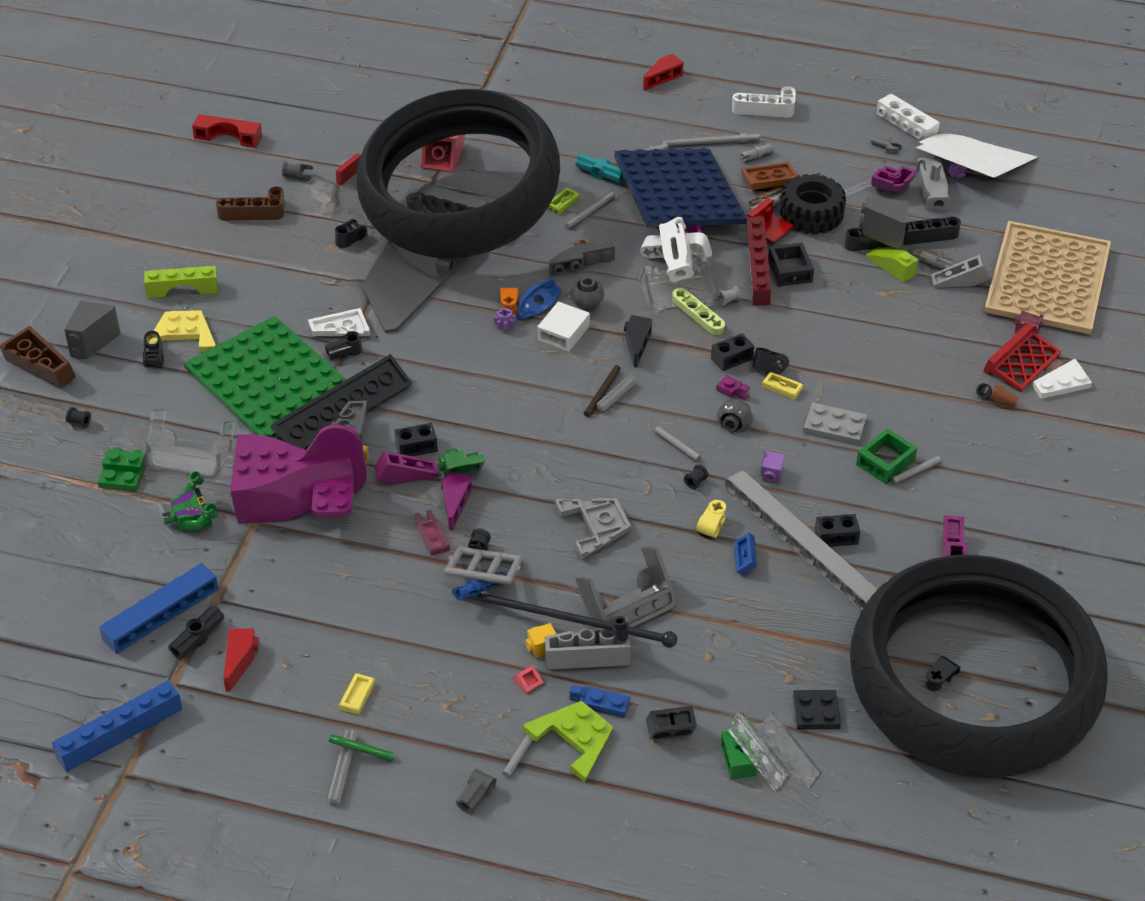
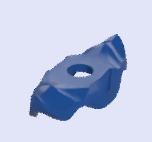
(546, 290)

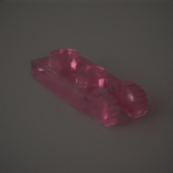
(432, 533)

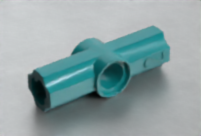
(599, 168)

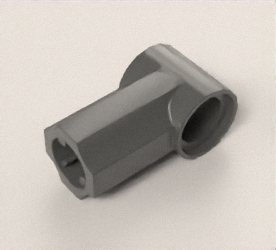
(478, 786)

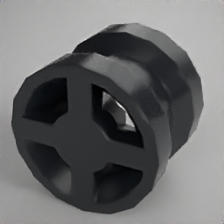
(479, 539)

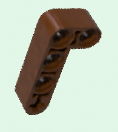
(253, 207)

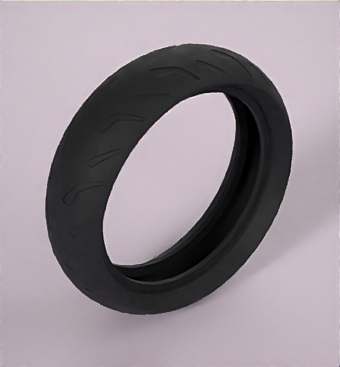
(442, 117)
(959, 745)

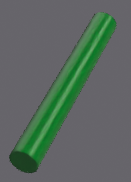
(364, 748)

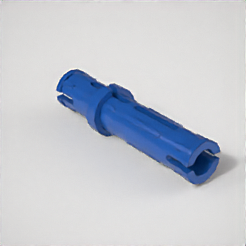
(474, 587)

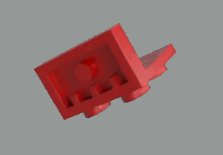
(774, 226)

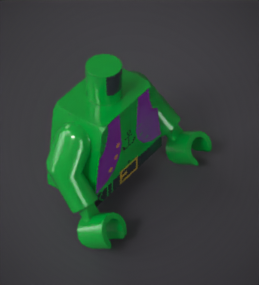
(190, 507)

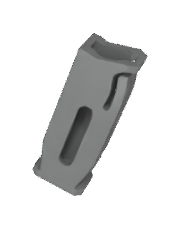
(933, 184)

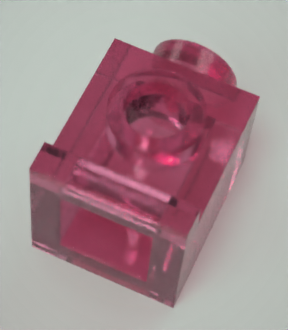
(1024, 318)

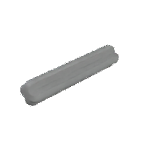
(616, 393)

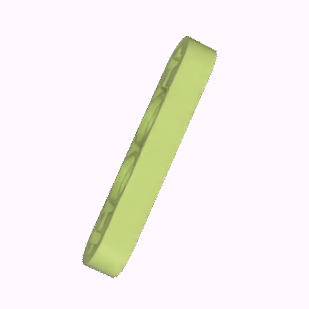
(683, 298)

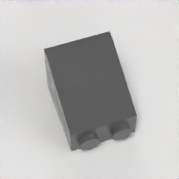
(884, 220)
(91, 328)

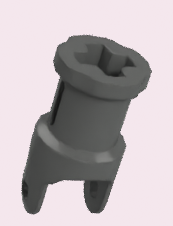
(296, 170)

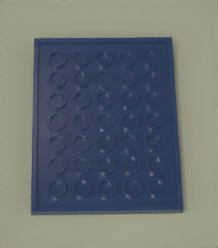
(679, 185)

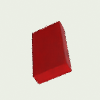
(347, 169)

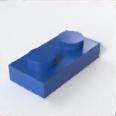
(745, 554)

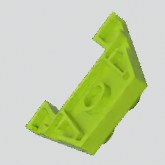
(580, 728)

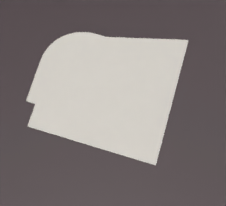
(974, 154)

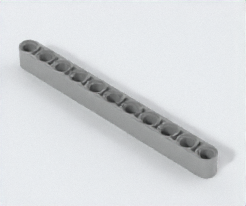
(800, 539)

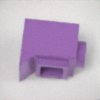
(772, 466)

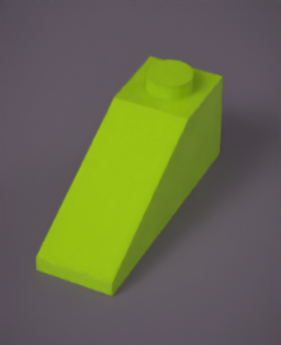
(896, 262)

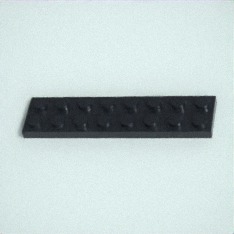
(372, 385)

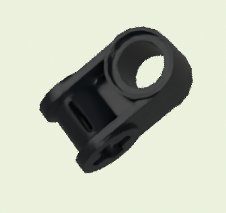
(349, 233)
(153, 353)
(767, 360)
(942, 670)

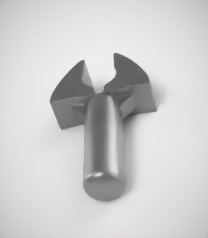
(891, 147)

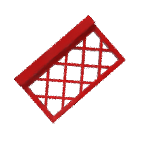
(1012, 350)

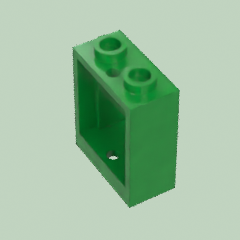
(878, 467)

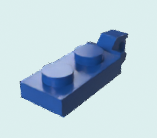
(601, 700)

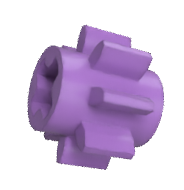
(957, 170)
(504, 319)

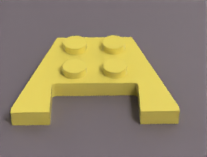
(185, 326)

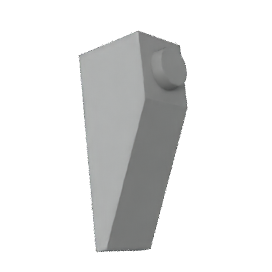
(963, 274)

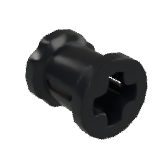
(78, 417)
(696, 476)

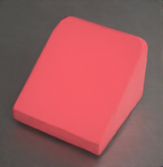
(528, 679)

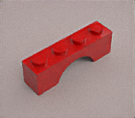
(209, 127)

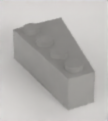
(586, 649)

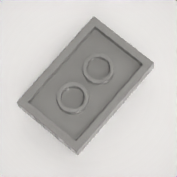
(835, 423)

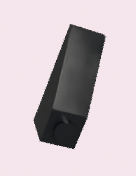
(637, 335)

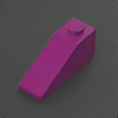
(402, 468)
(456, 493)

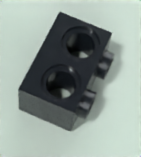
(732, 352)
(416, 440)
(838, 530)
(671, 722)

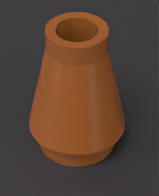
(1003, 396)

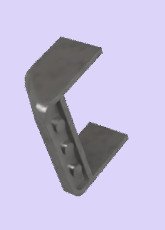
(651, 599)

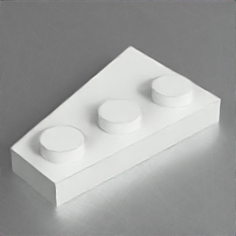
(339, 324)
(1062, 380)

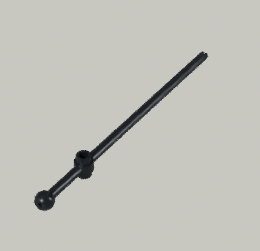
(620, 626)

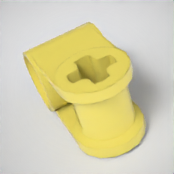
(712, 519)

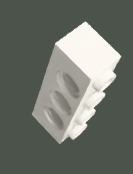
(907, 117)

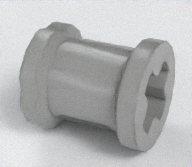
(729, 295)

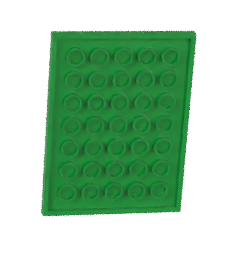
(263, 374)

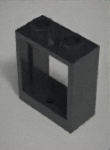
(786, 276)

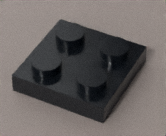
(816, 709)

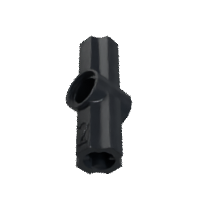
(196, 632)

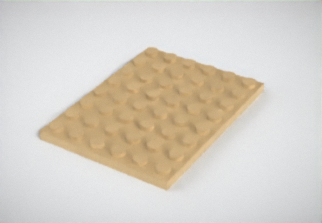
(1048, 276)

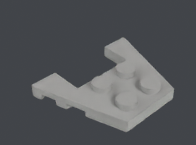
(603, 518)

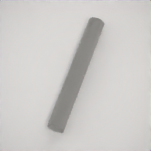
(677, 443)
(915, 470)
(517, 756)

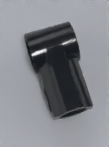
(349, 345)

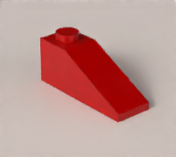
(662, 71)
(239, 654)

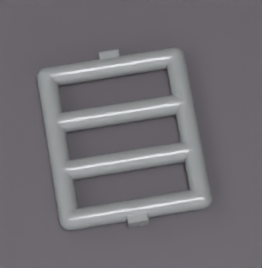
(490, 575)

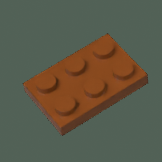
(768, 175)

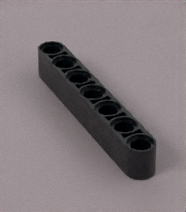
(915, 233)

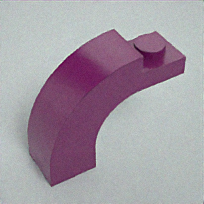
(953, 536)

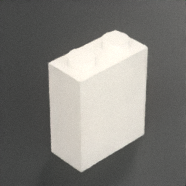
(563, 326)

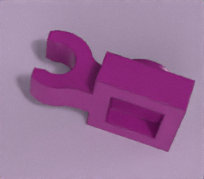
(731, 387)

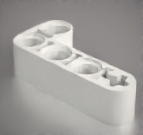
(765, 105)
(698, 243)

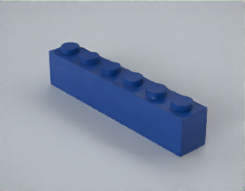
(158, 608)
(117, 726)

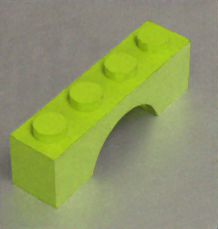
(159, 282)

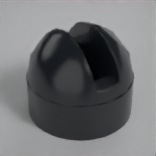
(981, 389)

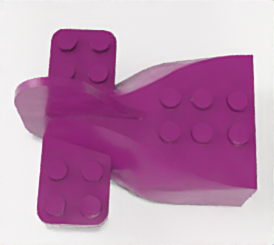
(284, 480)

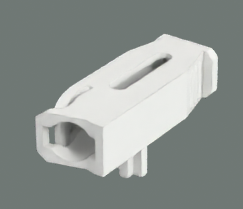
(676, 249)

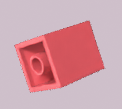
(443, 153)

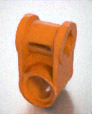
(509, 299)

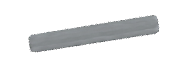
(341, 770)

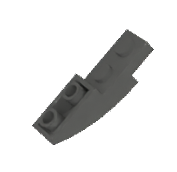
(580, 255)

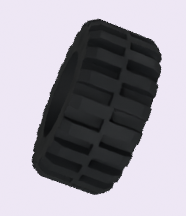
(801, 206)

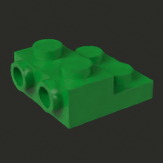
(456, 462)
(122, 470)

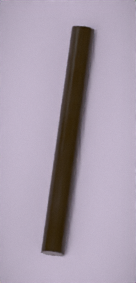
(604, 387)

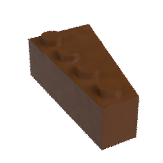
(37, 356)

